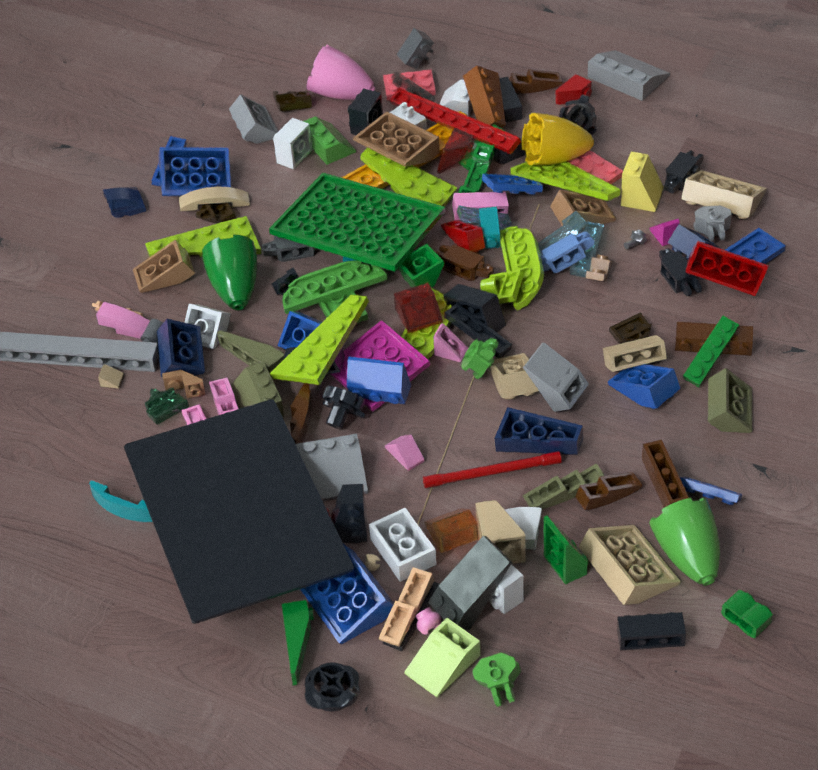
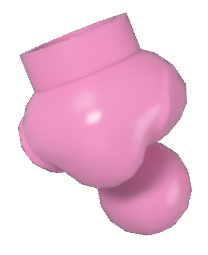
(427, 620)

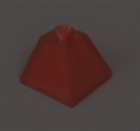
(455, 149)

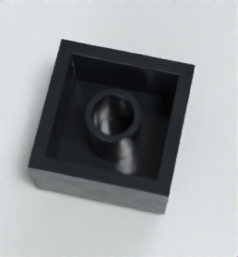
(364, 110)

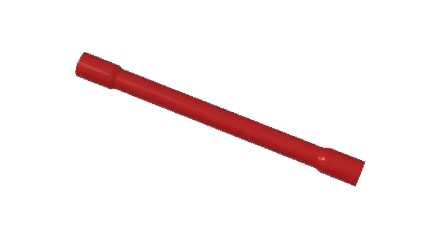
(542, 460)

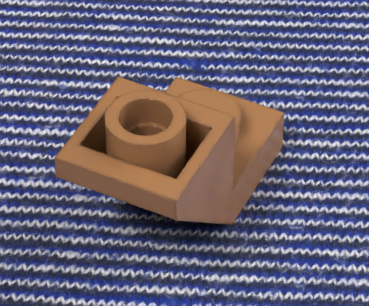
(599, 268)
(181, 379)

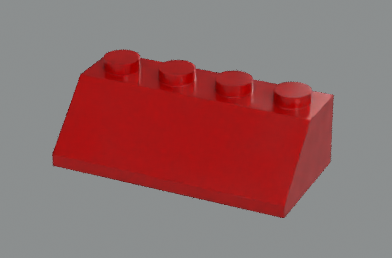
(726, 268)

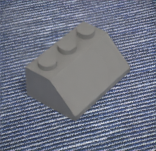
(253, 120)

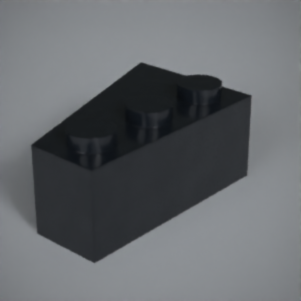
(479, 303)

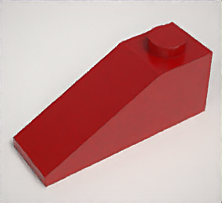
(465, 235)

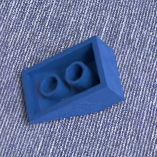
(646, 384)

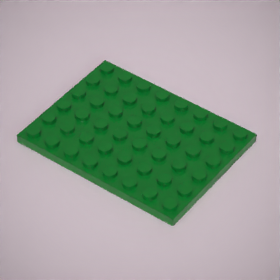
(358, 221)

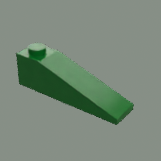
(297, 631)

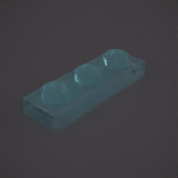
(470, 214)

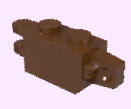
(464, 263)

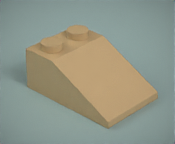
(511, 377)

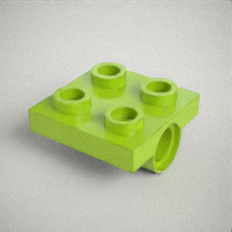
(504, 285)

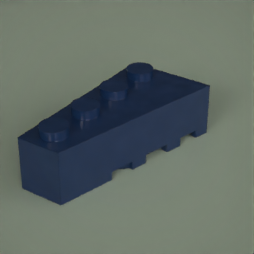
(537, 434)

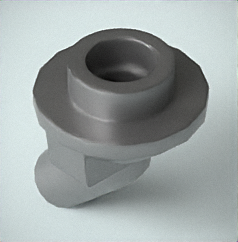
(637, 237)

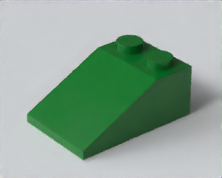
(563, 553)

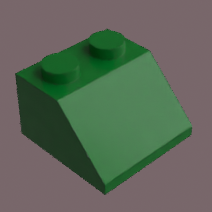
(421, 267)

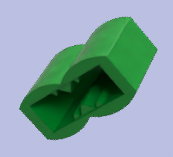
(747, 613)

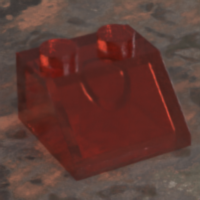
(417, 308)

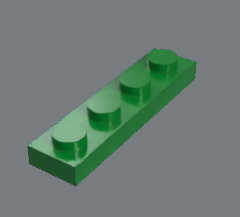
(710, 351)

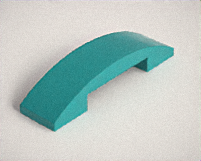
(119, 506)

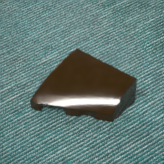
(292, 100)

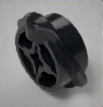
(332, 693)

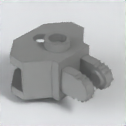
(712, 221)

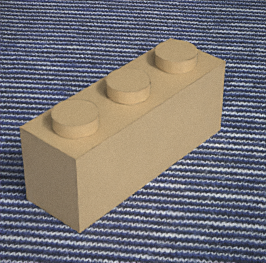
(634, 353)

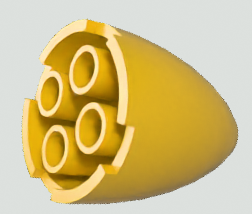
(553, 140)

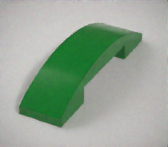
(481, 163)

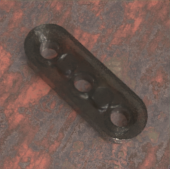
(401, 81)

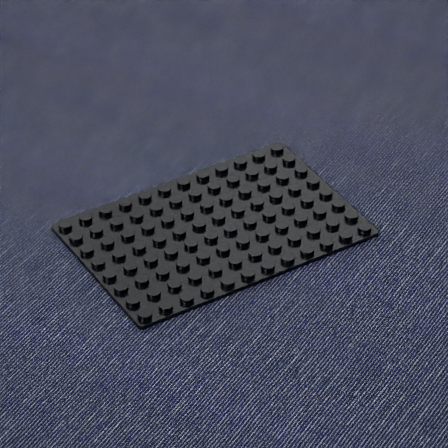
(236, 511)

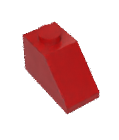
(573, 89)

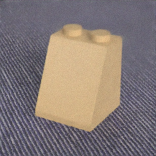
(501, 530)

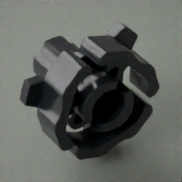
(581, 114)
(341, 403)

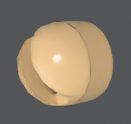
(370, 561)

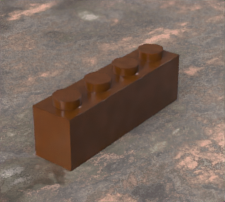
(692, 336)
(663, 473)

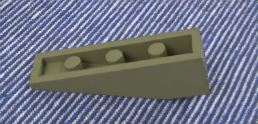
(251, 351)

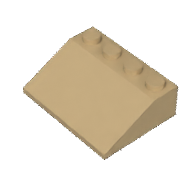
(717, 190)
(627, 563)

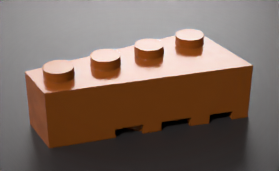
(485, 95)

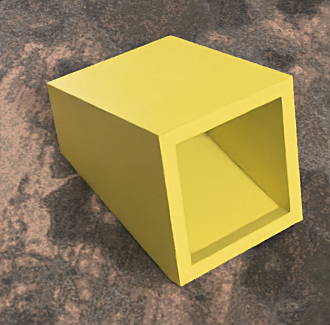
(640, 183)

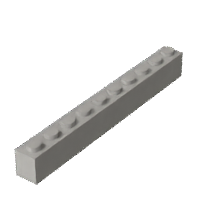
(78, 351)

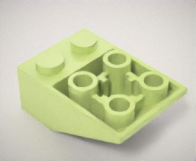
(443, 657)

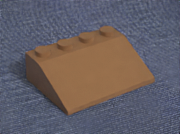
(399, 140)

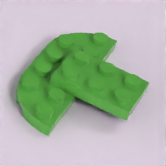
(331, 286)

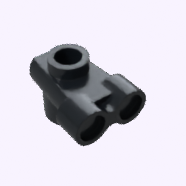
(285, 280)

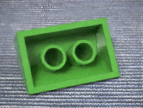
(328, 141)

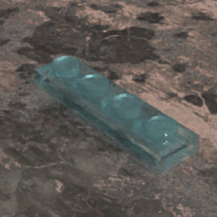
(582, 266)

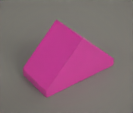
(664, 231)

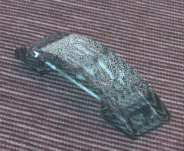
(572, 224)

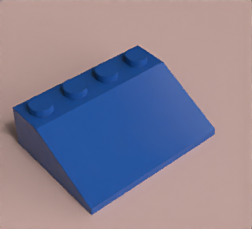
(192, 169)
(350, 601)

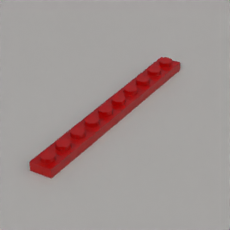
(453, 119)

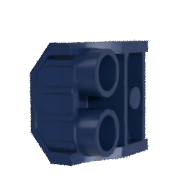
(124, 201)

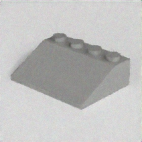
(625, 74)
(333, 464)

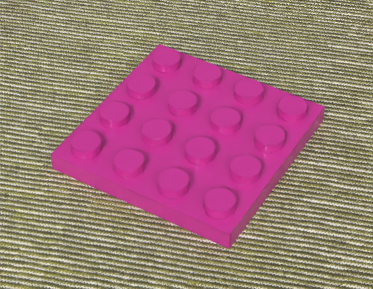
(386, 345)

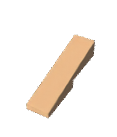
(407, 606)

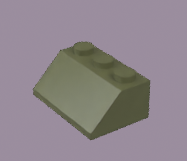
(255, 386)
(729, 403)

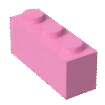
(480, 200)

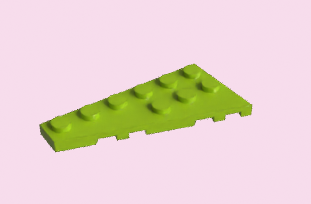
(568, 177)
(410, 179)
(195, 240)
(316, 354)

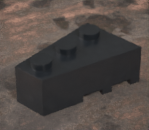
(350, 514)

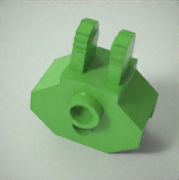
(480, 356)
(497, 675)

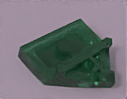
(164, 405)

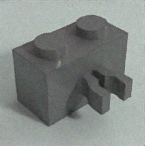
(415, 48)

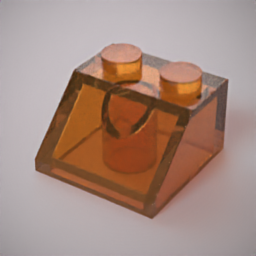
(453, 529)

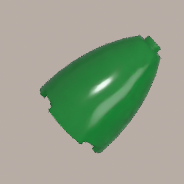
(231, 269)

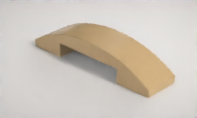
(213, 195)

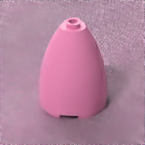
(337, 75)

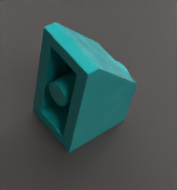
(490, 226)

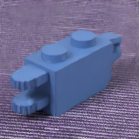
(566, 252)

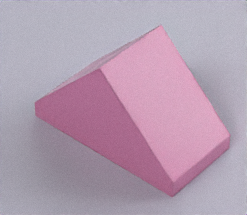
(448, 344)
(406, 451)

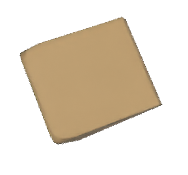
(110, 377)

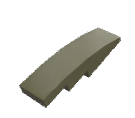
(561, 490)

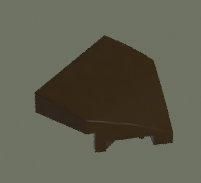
(216, 212)
(631, 329)

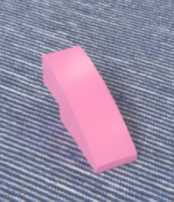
(122, 320)
(223, 396)

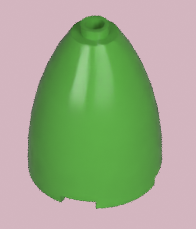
(690, 538)

